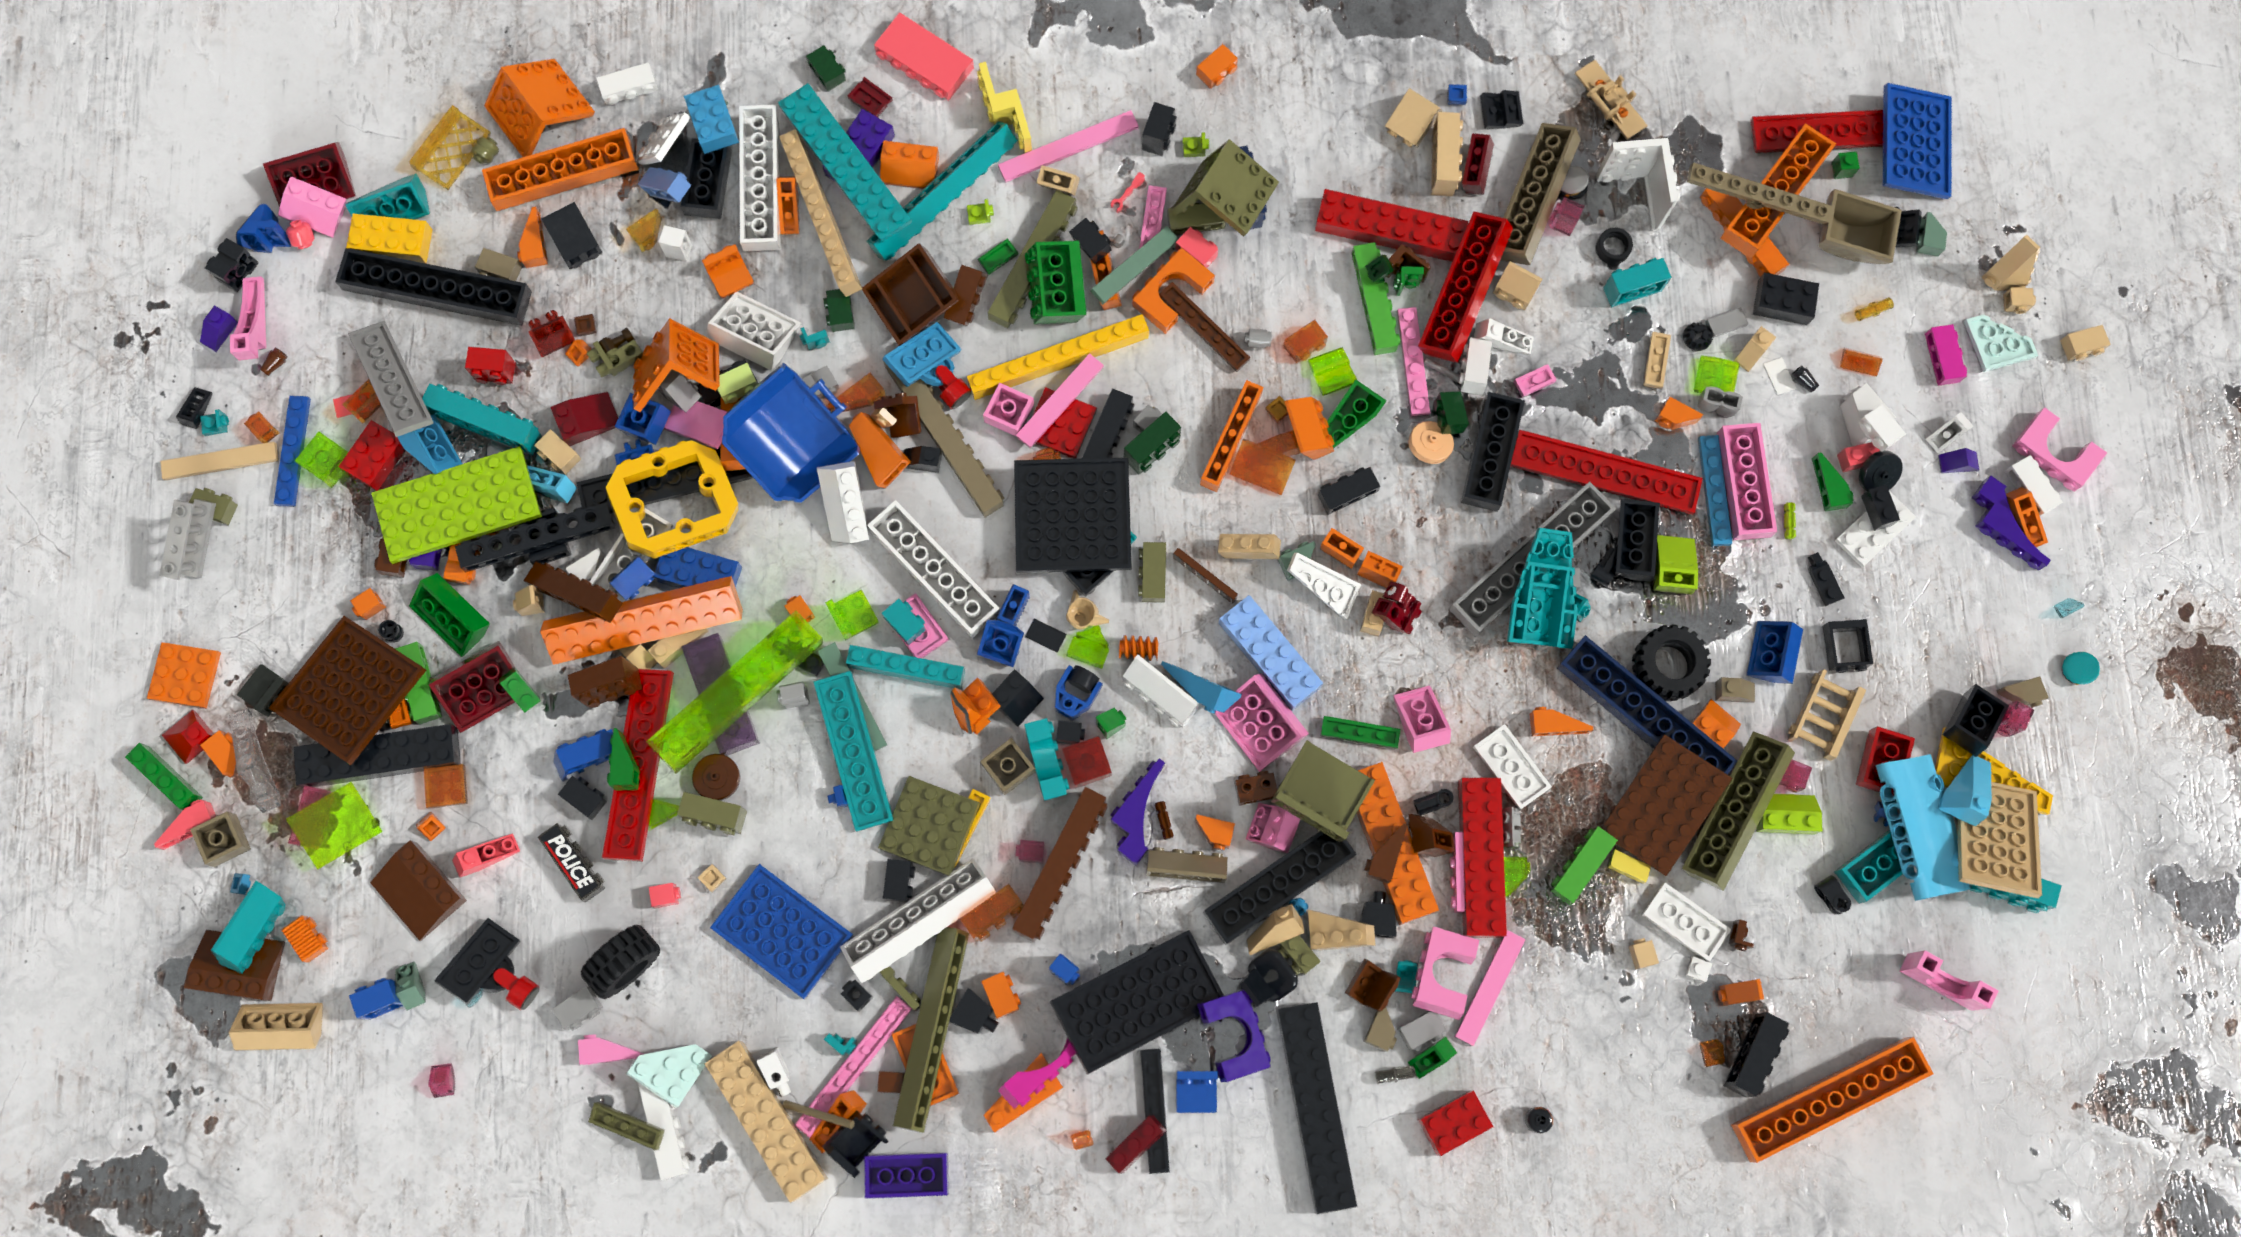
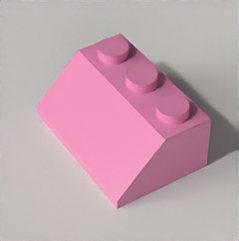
(313, 206)

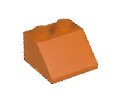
(1716, 723)

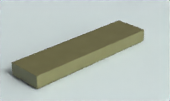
(626, 1126)

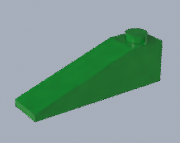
(1354, 412)

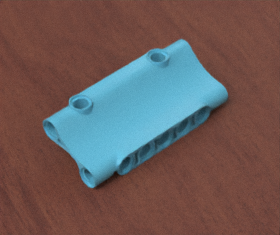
(1928, 829)

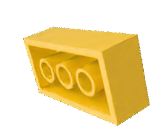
(390, 237)

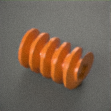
(1138, 647)

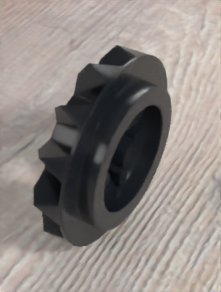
(1699, 344)

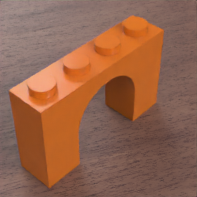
(1181, 267)

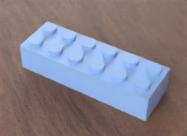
(1270, 652)

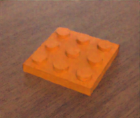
(184, 675)

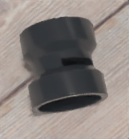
(387, 628)

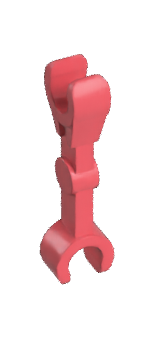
(1138, 180)

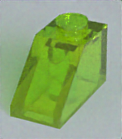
(661, 813)
(1516, 871)

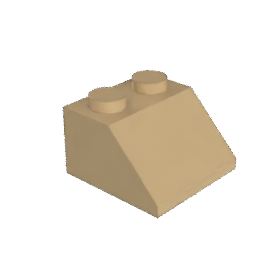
(1517, 286)

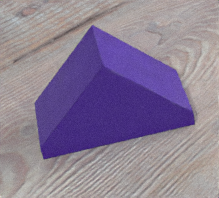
(1959, 461)

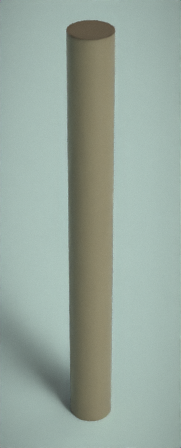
(818, 1114)

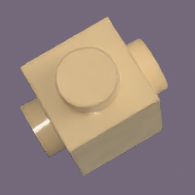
(2019, 299)

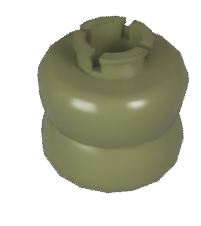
(485, 150)

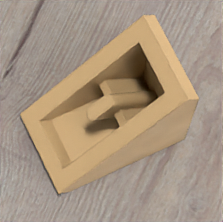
(639, 656)

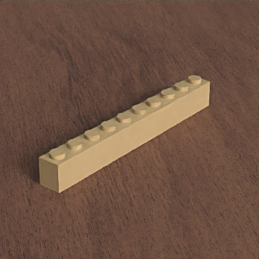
(820, 213)

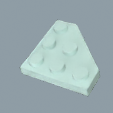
(1997, 343)
(670, 1071)

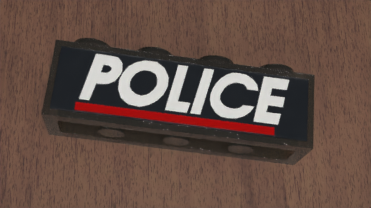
(571, 862)

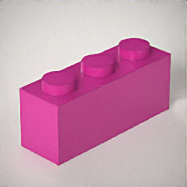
(1946, 354)

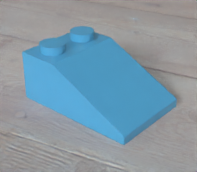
(431, 447)

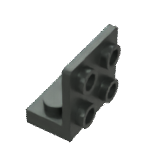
(262, 689)

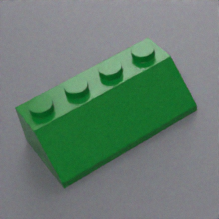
(448, 614)

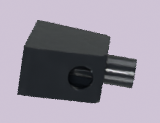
(1380, 915)
(973, 1014)

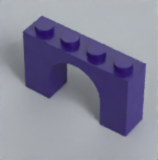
(1253, 1055)

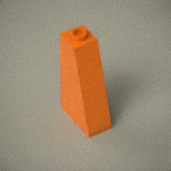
(878, 450)

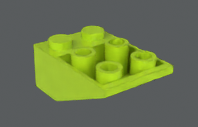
(1676, 565)

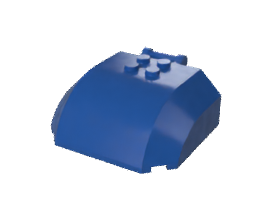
(786, 433)

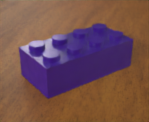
(868, 135)
(906, 1175)

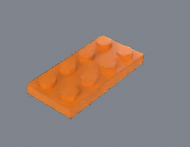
(944, 1085)

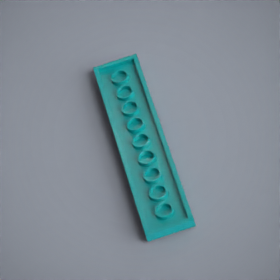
(845, 162)

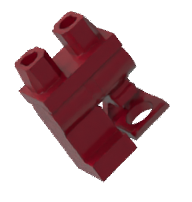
(1399, 614)

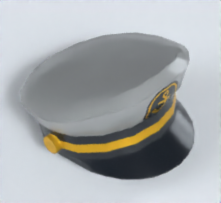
(1575, 182)

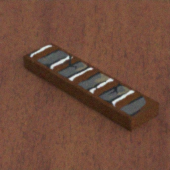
(1205, 575)

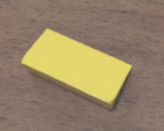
(1629, 866)

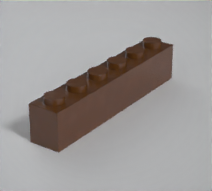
(573, 591)

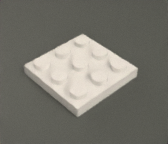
(662, 139)

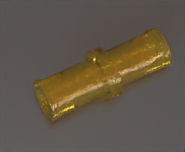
(1874, 309)

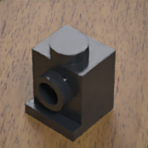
(860, 1002)

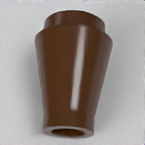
(273, 361)

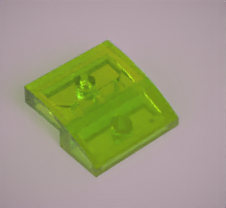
(1332, 371)
(1716, 373)

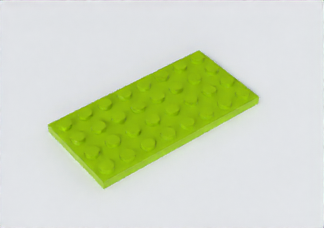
(456, 505)

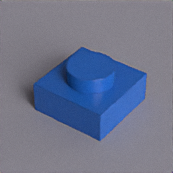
(1457, 94)

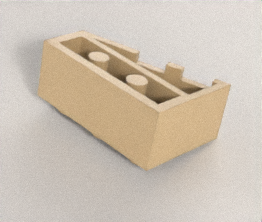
(1335, 932)

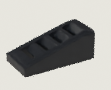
(193, 419)

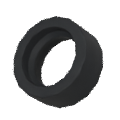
(1618, 233)

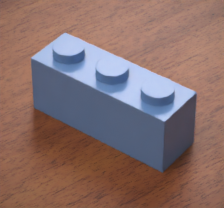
(664, 184)

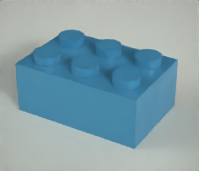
(711, 119)

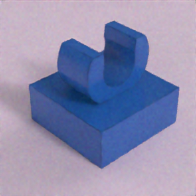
(838, 797)
(1880, 813)

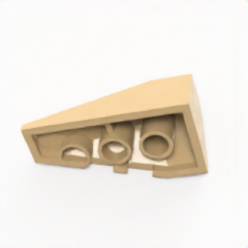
(2014, 267)

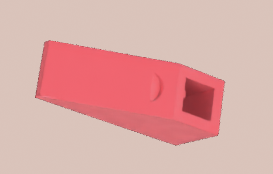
(484, 855)

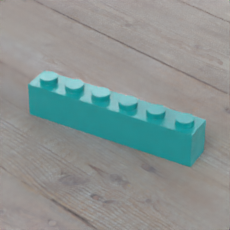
(905, 667)

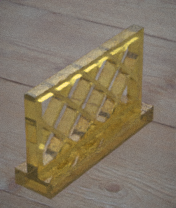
(435, 140)

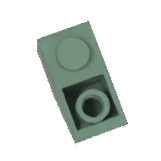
(1931, 236)
(1305, 549)
(409, 986)

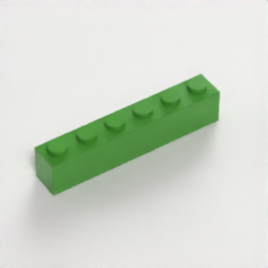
(1375, 302)

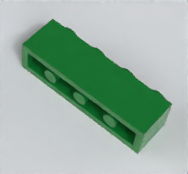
(163, 776)

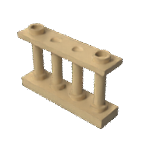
(1838, 730)

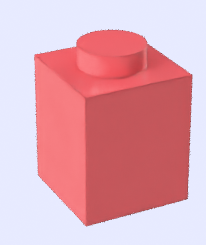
(664, 895)

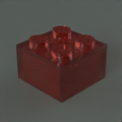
(1087, 762)

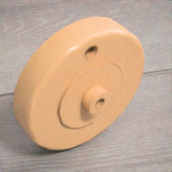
(1429, 443)

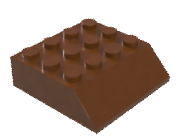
(910, 293)

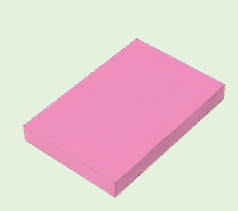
(932, 637)

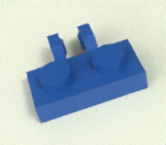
(634, 453)

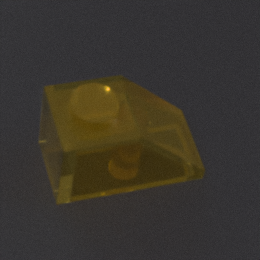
(646, 230)

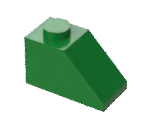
(1111, 722)
(1433, 1057)

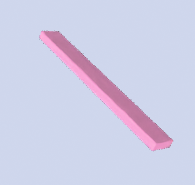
(1068, 146)
(856, 1062)

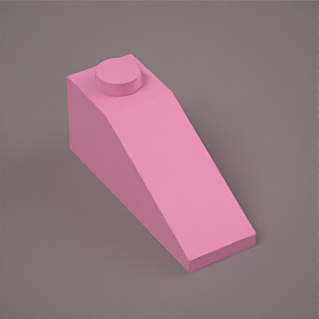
(599, 1050)

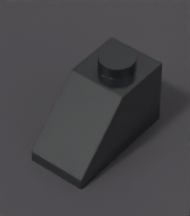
(924, 458)

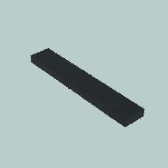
(1155, 1105)

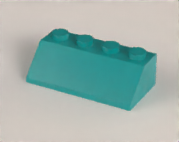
(248, 928)

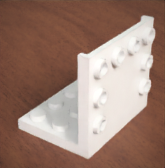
(1652, 162)

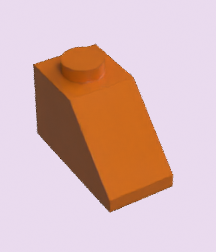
(1677, 415)
(221, 752)
(1216, 831)

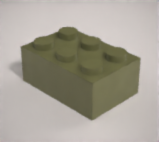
(711, 813)

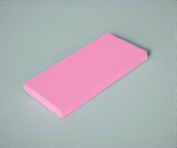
(699, 423)

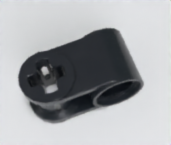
(1832, 893)

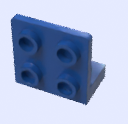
(1196, 1091)

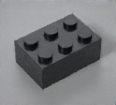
(1786, 299)
(1976, 720)

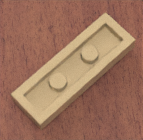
(1657, 360)

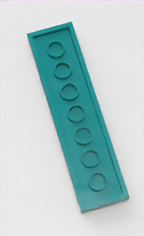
(853, 751)

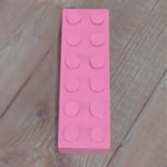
(1747, 481)

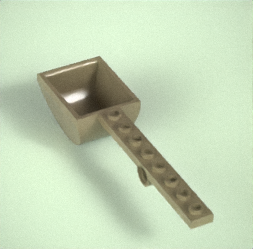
(1850, 224)

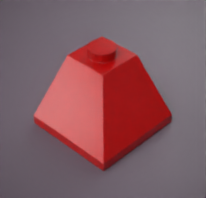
(187, 736)

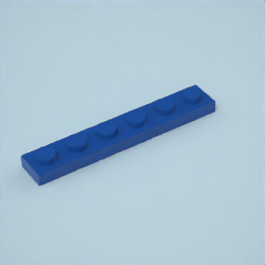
(292, 446)

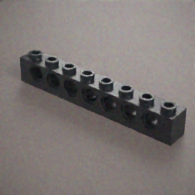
(508, 551)

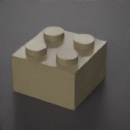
(1008, 766)
(220, 839)

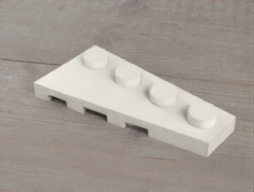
(1326, 584)

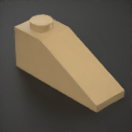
(670, 648)
(1277, 928)

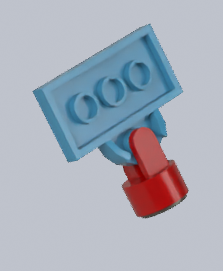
(928, 359)

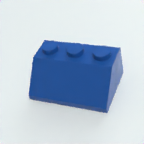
(1775, 651)

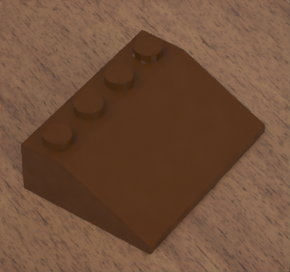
(417, 890)
(255, 982)

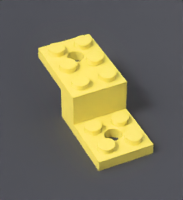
(1004, 108)

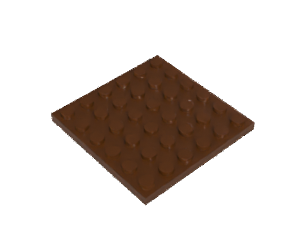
(347, 689)

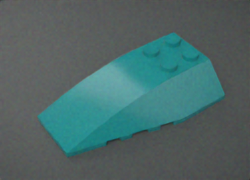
(1544, 599)

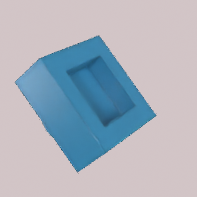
(240, 884)

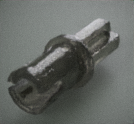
(1395, 1074)

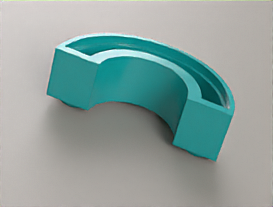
(1045, 760)

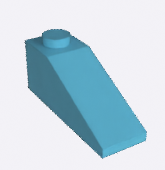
(552, 484)

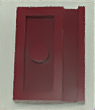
(870, 97)

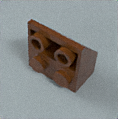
(1430, 837)

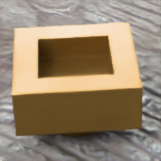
(1277, 409)

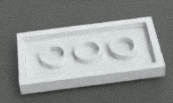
(1864, 543)
(1512, 764)
(1686, 922)

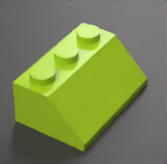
(1792, 815)

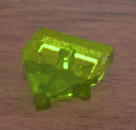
(1089, 647)

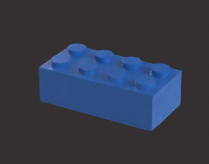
(694, 567)

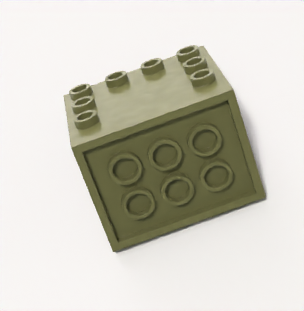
(1230, 186)
(1323, 791)

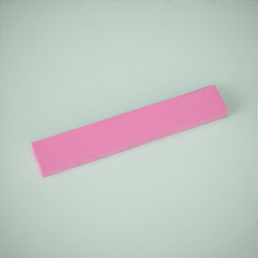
(1059, 401)
(1489, 988)

